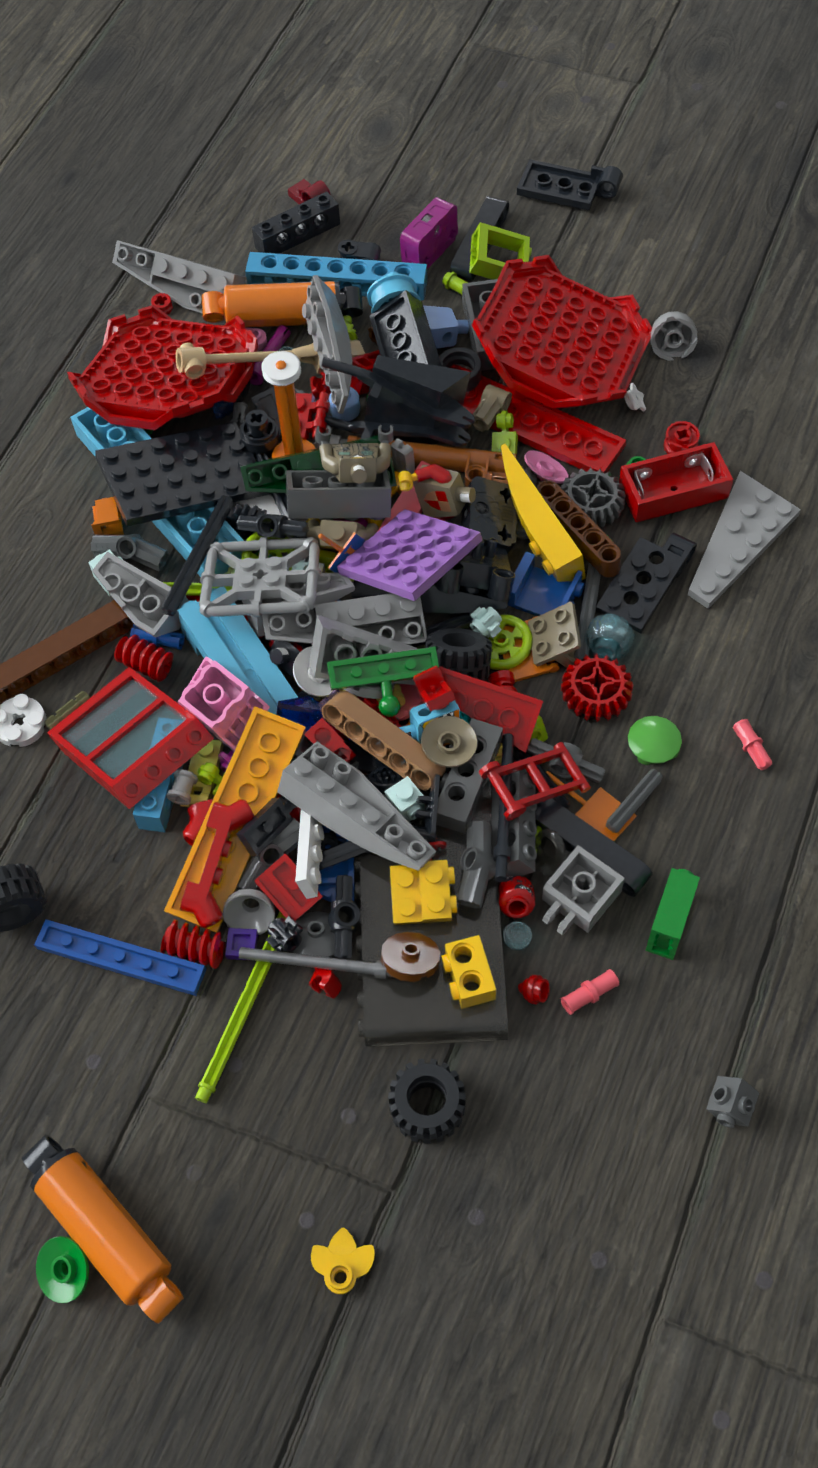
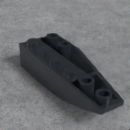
(438, 602)

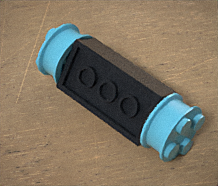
(401, 320)

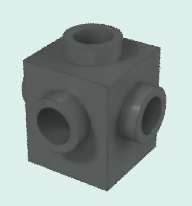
(732, 1101)

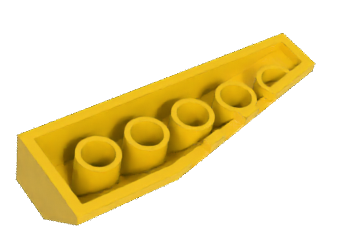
(541, 525)

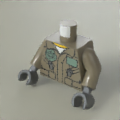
(355, 460)

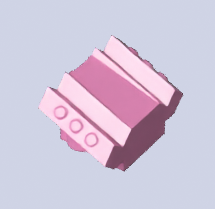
(220, 701)

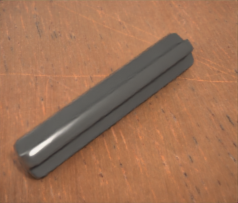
(634, 800)

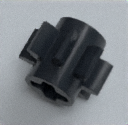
(284, 934)

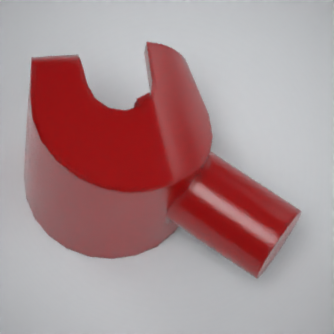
(319, 385)
(325, 980)

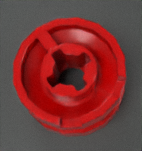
(681, 436)

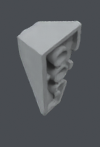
(329, 589)
(137, 595)

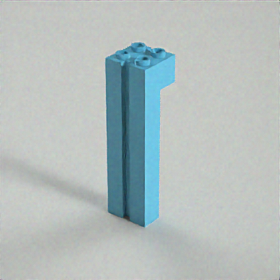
(237, 649)

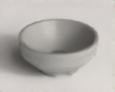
(238, 915)

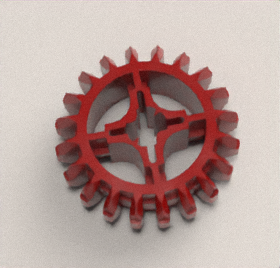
(583, 695)

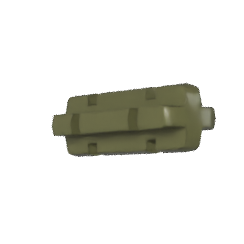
(67, 709)

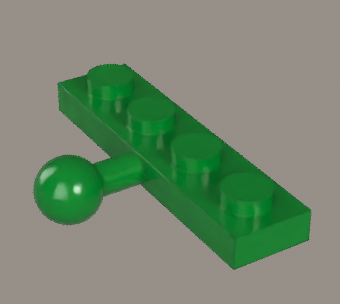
(381, 670)

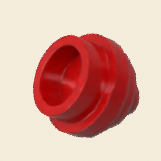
(534, 989)

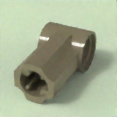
(492, 403)

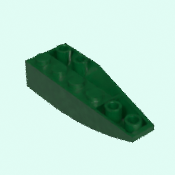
(271, 473)

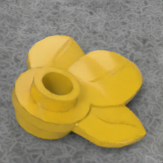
(343, 1257)

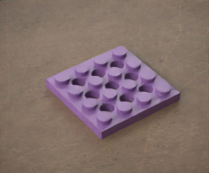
(409, 554)

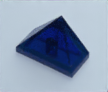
(301, 711)

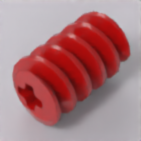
(144, 657)
(193, 945)

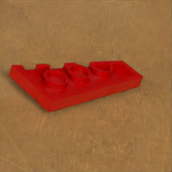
(495, 705)

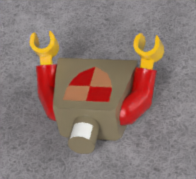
(438, 490)

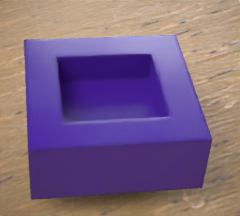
(240, 938)

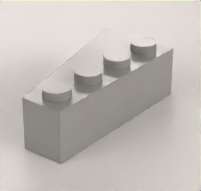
(341, 641)

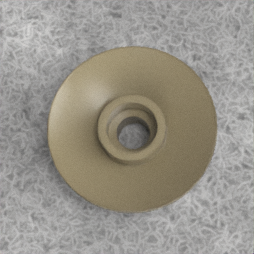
(452, 731)

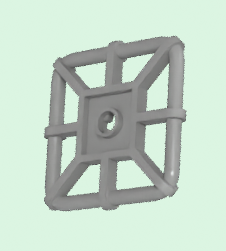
(274, 576)

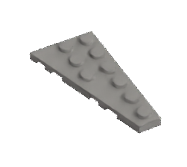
(744, 531)

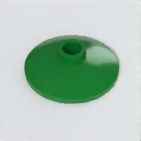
(62, 1269)

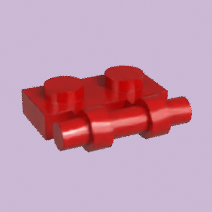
(306, 407)

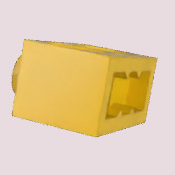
(475, 971)

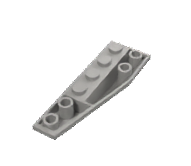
(173, 275)
(329, 337)
(380, 614)
(352, 807)

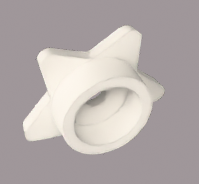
(634, 398)

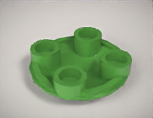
(654, 740)

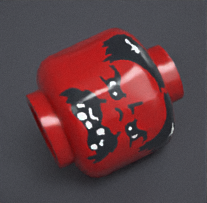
(516, 897)

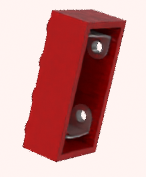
(695, 473)

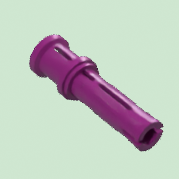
(274, 344)

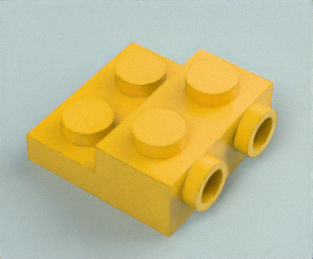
(422, 894)

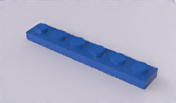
(120, 957)

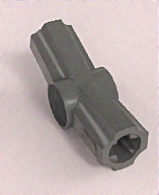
(143, 551)
(282, 844)
(477, 864)

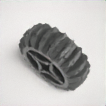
(603, 491)

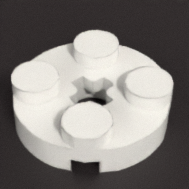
(33, 719)

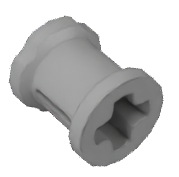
(182, 787)

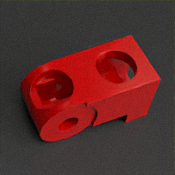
(330, 739)

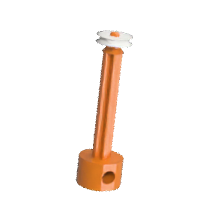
(282, 371)

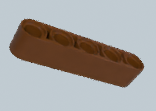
(582, 530)

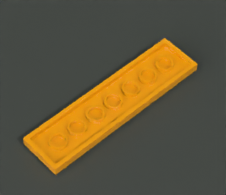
(254, 776)

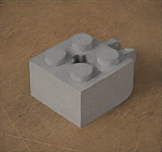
(566, 893)

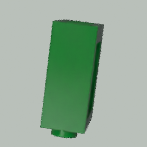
(672, 913)

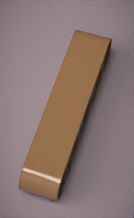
(381, 739)

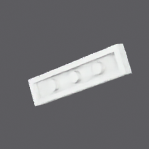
(309, 855)

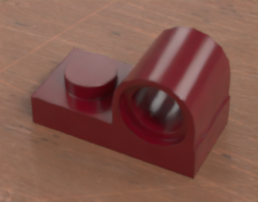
(305, 191)

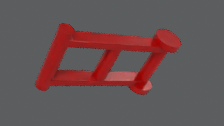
(516, 808)

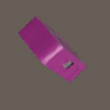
(429, 233)

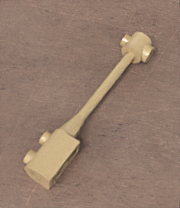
(193, 359)

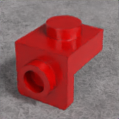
(433, 689)

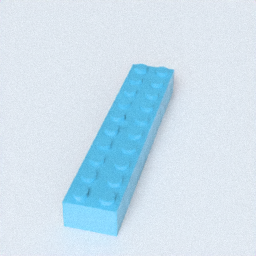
(180, 530)

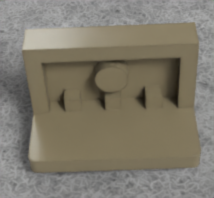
(555, 636)

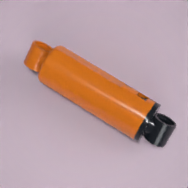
(273, 303)
(102, 1228)

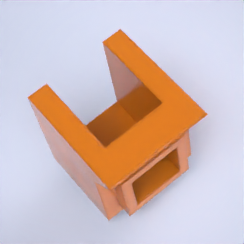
(107, 517)

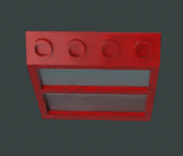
(130, 737)

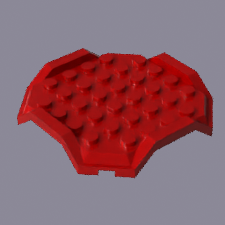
(560, 336)
(137, 376)

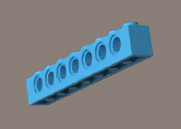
(285, 268)

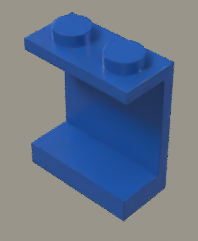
(540, 593)

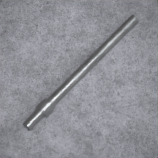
(315, 961)

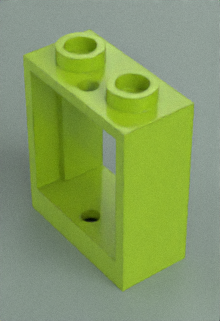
(499, 237)

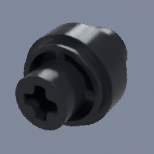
(259, 433)

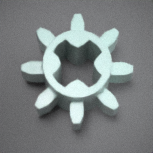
(486, 621)

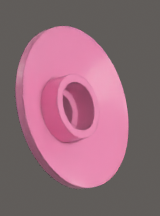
(545, 467)

